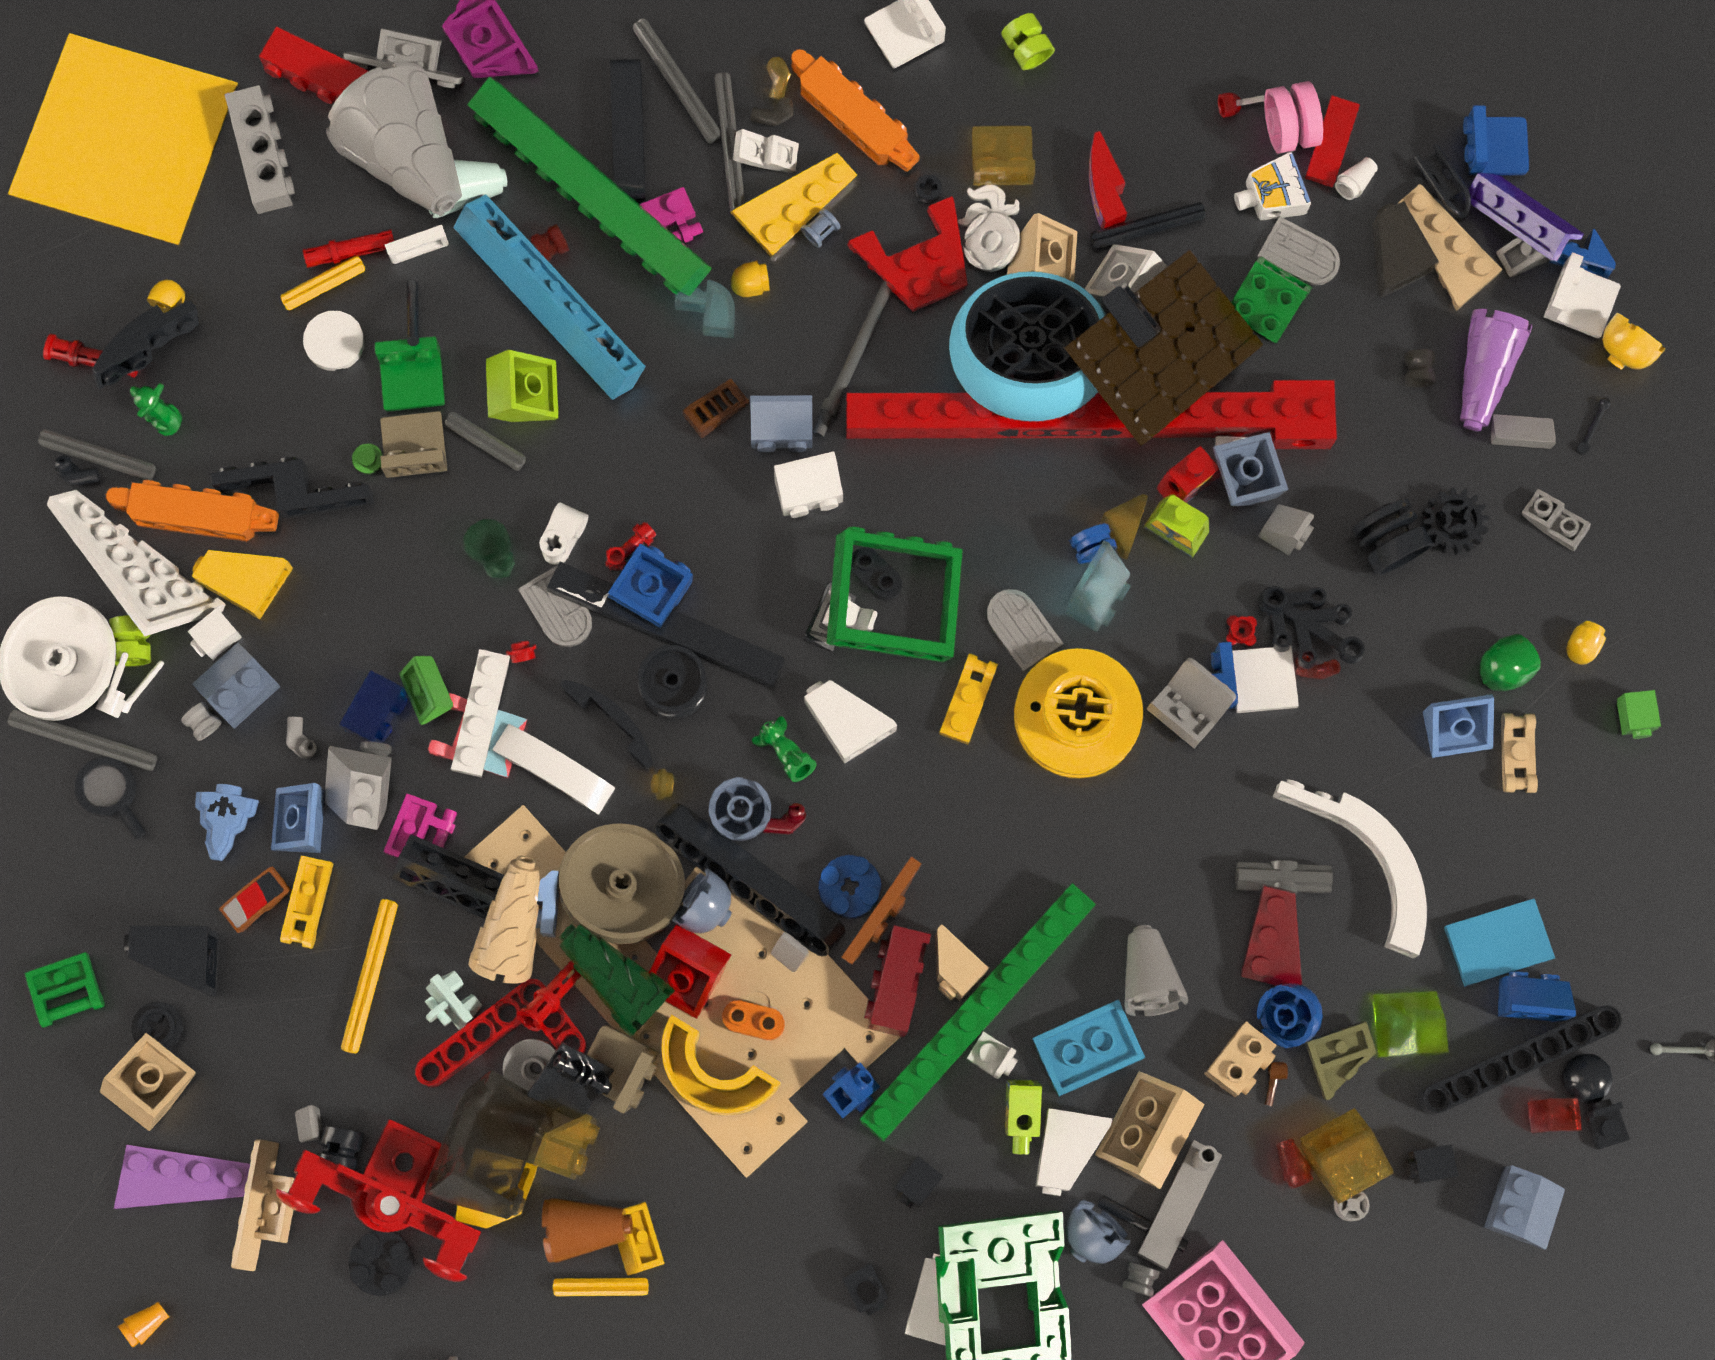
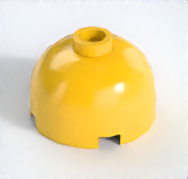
(1630, 344)

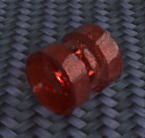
(553, 235)

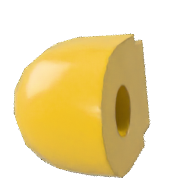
(750, 279)
(166, 295)
(1585, 642)

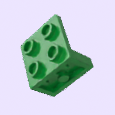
(1269, 298)
(410, 374)

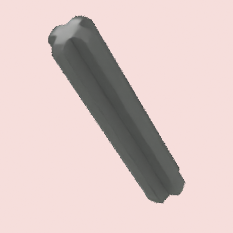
(485, 441)

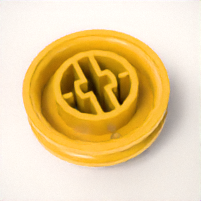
(1055, 736)

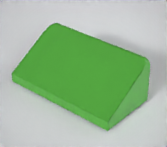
(425, 688)

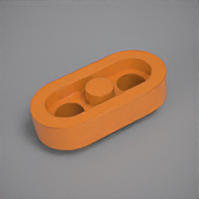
(753, 1020)

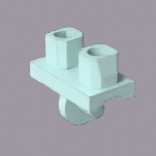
(445, 1003)

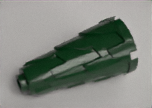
(618, 981)

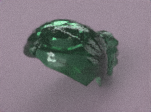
(490, 546)

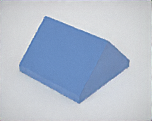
(1460, 725)
(298, 818)

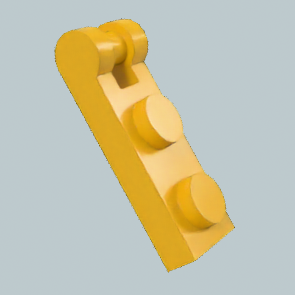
(968, 700)
(306, 901)

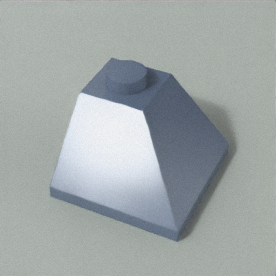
(1250, 470)

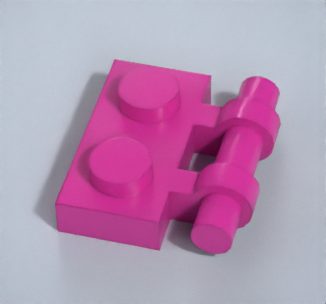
(674, 210)
(415, 819)

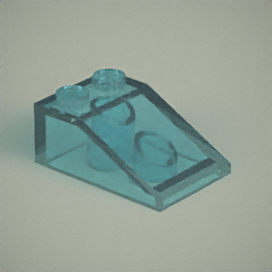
(1099, 589)

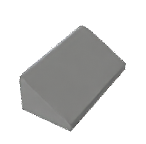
(1522, 431)

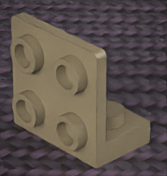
(413, 444)

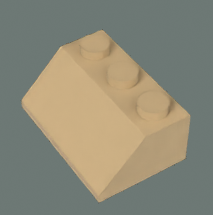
(1149, 1129)

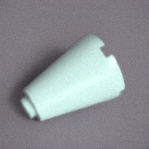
(476, 181)

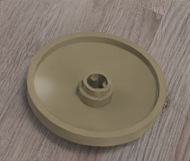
(624, 859)

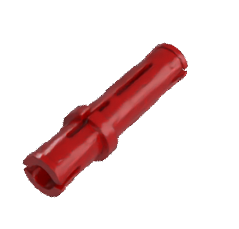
(347, 249)

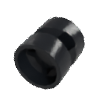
(346, 1140)

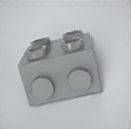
(1192, 702)

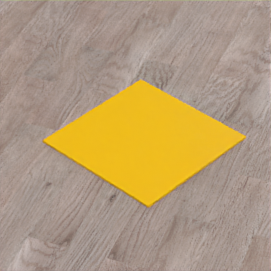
(122, 139)

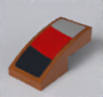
(254, 899)

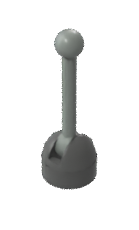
(1708, 1050)

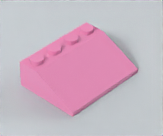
(1222, 1313)

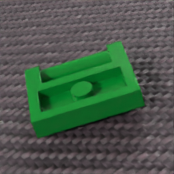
(62, 979)

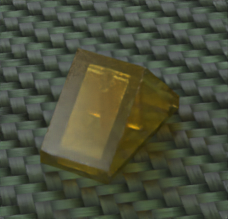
(1125, 522)

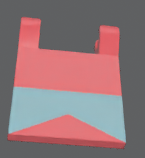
(494, 762)

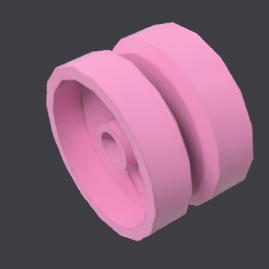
(1293, 117)

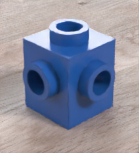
(851, 1090)

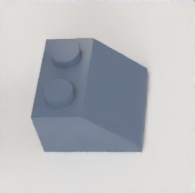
(781, 422)
(236, 685)
(1525, 1206)

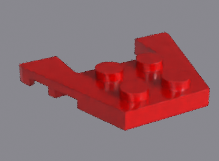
(925, 270)

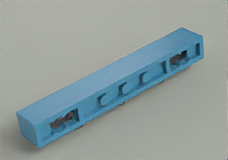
(549, 296)

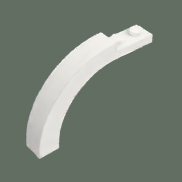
(1389, 848)

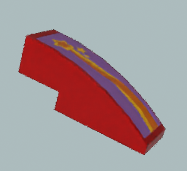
(1105, 184)

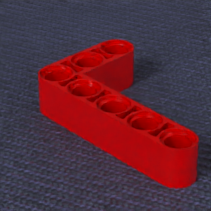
(499, 1030)

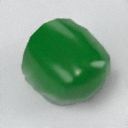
(1509, 663)

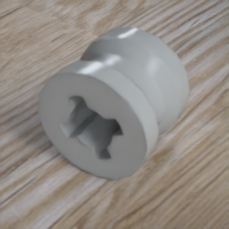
(201, 721)
(1357, 1203)

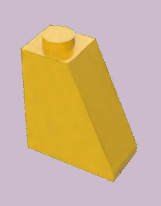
(242, 578)

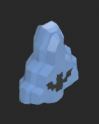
(223, 816)

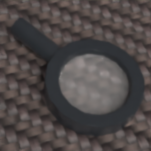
(107, 789)

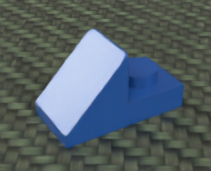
(1595, 255)
(1223, 662)

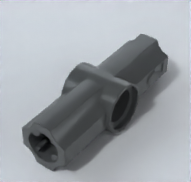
(1284, 875)

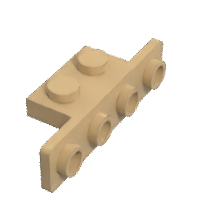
(262, 1212)

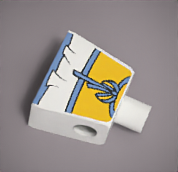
(1275, 190)

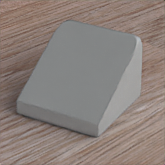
(789, 952)
(308, 1123)

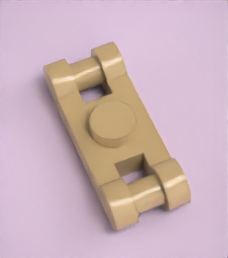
(1518, 753)

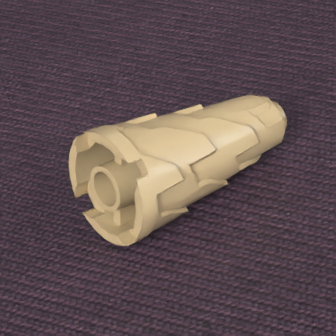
(509, 935)

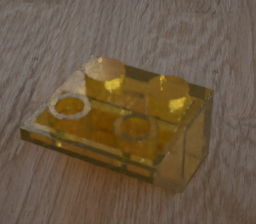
(565, 1147)
(1346, 1156)

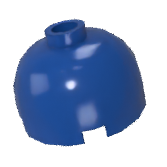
(1289, 1014)

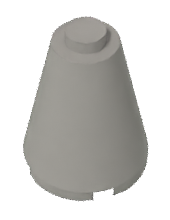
(1150, 975)

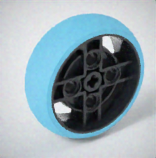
(1026, 329)

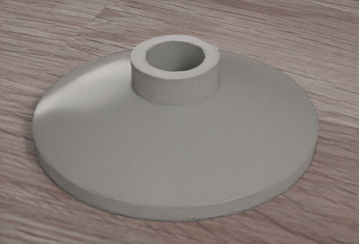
(520, 1058)

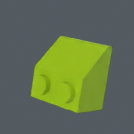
(521, 387)

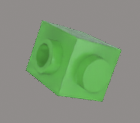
(1638, 713)

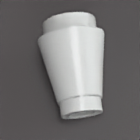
(1355, 179)

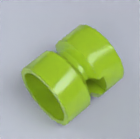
(1029, 44)
(130, 640)

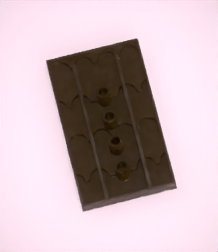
(1195, 349)

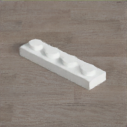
(480, 713)

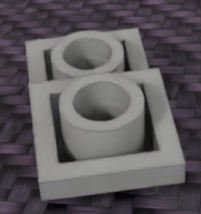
(1555, 521)

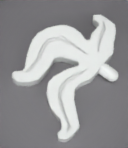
(995, 197)

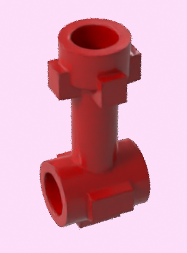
(617, 555)

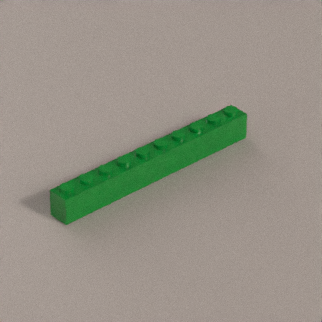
(590, 187)
(977, 1012)

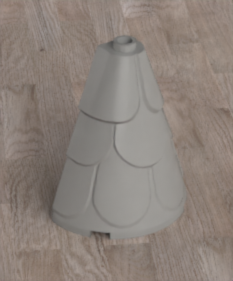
(395, 133)

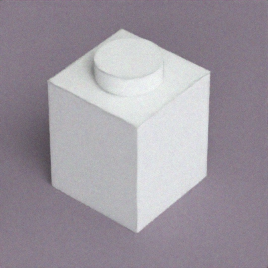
(213, 635)

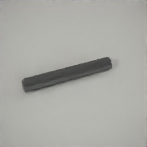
(97, 454)

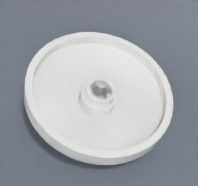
(57, 658)

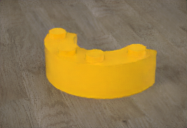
(702, 1090)

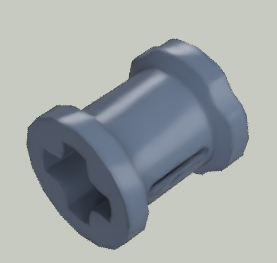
(820, 227)

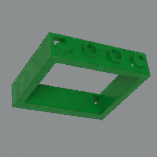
(884, 643)

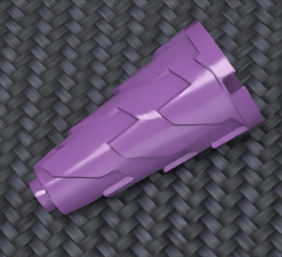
(1490, 362)

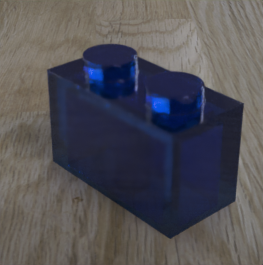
(374, 708)

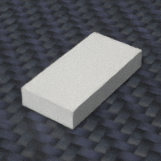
(417, 244)

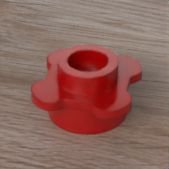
(1248, 624)
(521, 651)

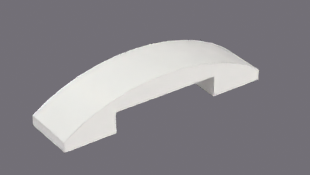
(554, 768)

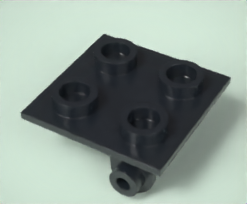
(571, 1082)

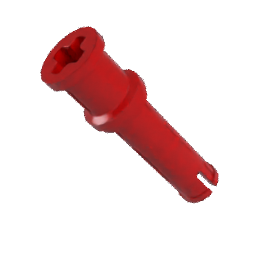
(72, 352)
(548, 999)

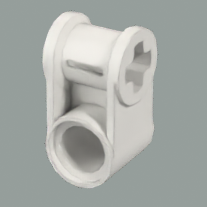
(564, 529)

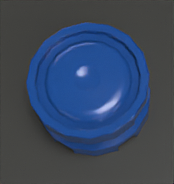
(1089, 541)

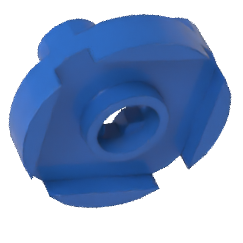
(859, 871)

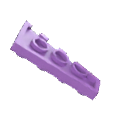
(170, 1177)

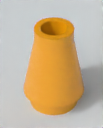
(141, 1325)

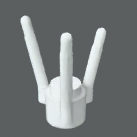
(113, 701)

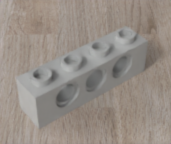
(243, 107)

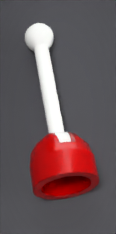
(1231, 104)

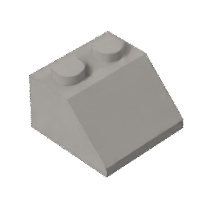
(357, 786)

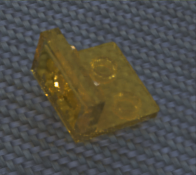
(1002, 155)

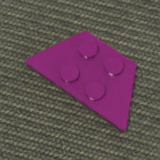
(487, 40)

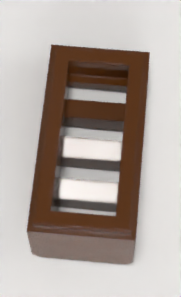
(713, 422)

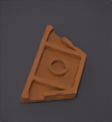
(889, 905)

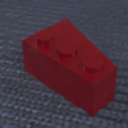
(896, 981)

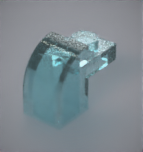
(717, 309)

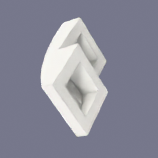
(763, 152)

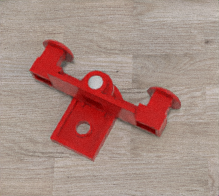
(388, 1197)

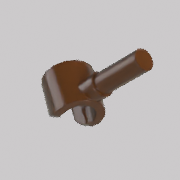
(1276, 1072)

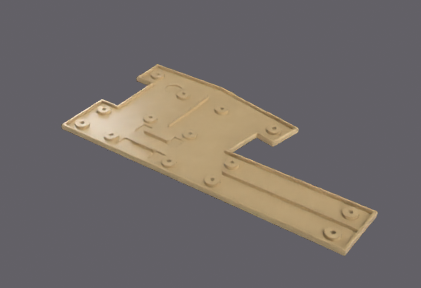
(810, 1033)

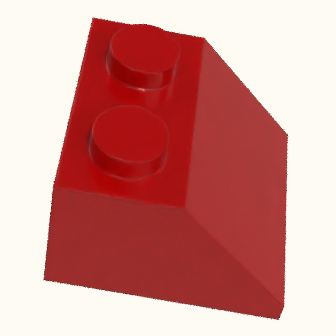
(690, 968)

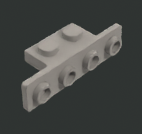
(406, 47)

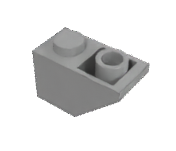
(1287, 528)

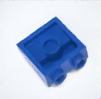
(651, 584)

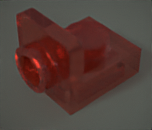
(1554, 1115)

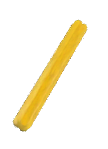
(369, 976)

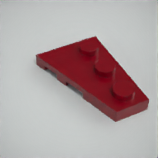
(1274, 940)

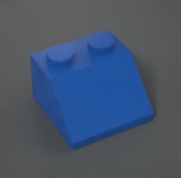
(1535, 998)

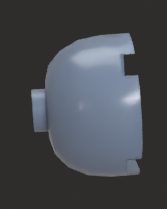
(739, 809)
(704, 904)
(1094, 1235)

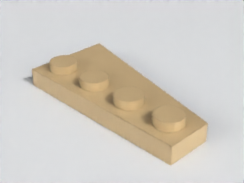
(1462, 262)

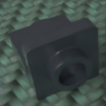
(1607, 1124)

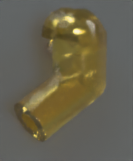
(780, 75)

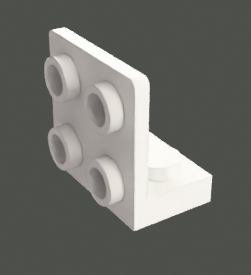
(906, 30)
(1581, 299)

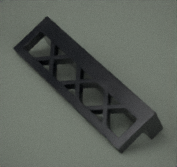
(454, 871)

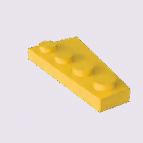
(787, 207)

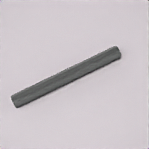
(677, 81)
(728, 133)
(82, 740)

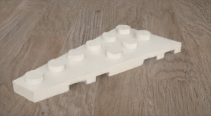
(133, 571)

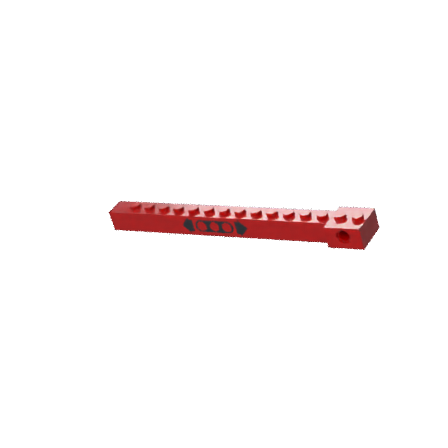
(1293, 411)

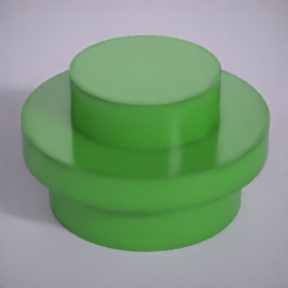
(367, 458)

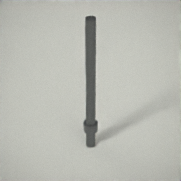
(831, 406)

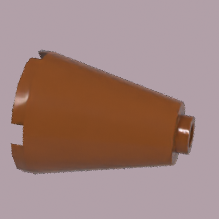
(581, 1228)

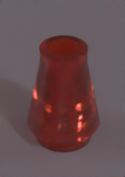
(1293, 1164)

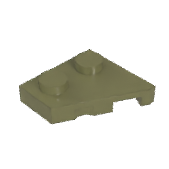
(1339, 1055)

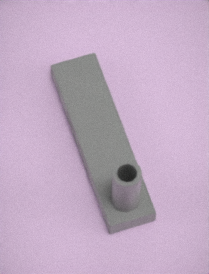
(1179, 1204)

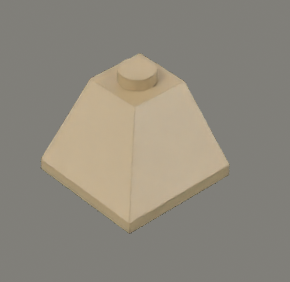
(1046, 248)

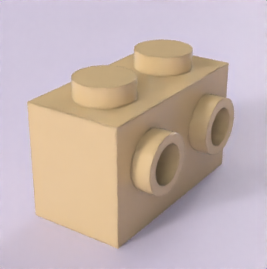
(1241, 1060)

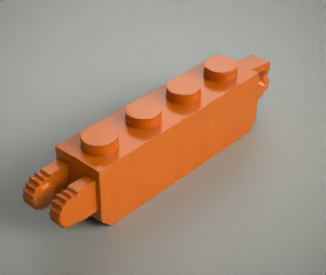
(852, 111)
(193, 511)

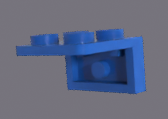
(1495, 144)

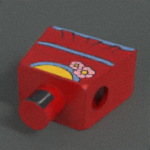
(1190, 476)

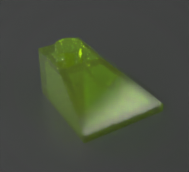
(1409, 1024)

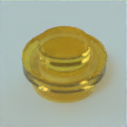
(662, 784)

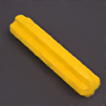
(322, 283)
(600, 1287)

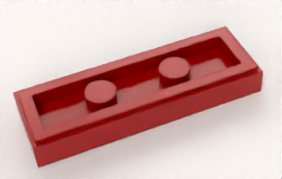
(1336, 134)

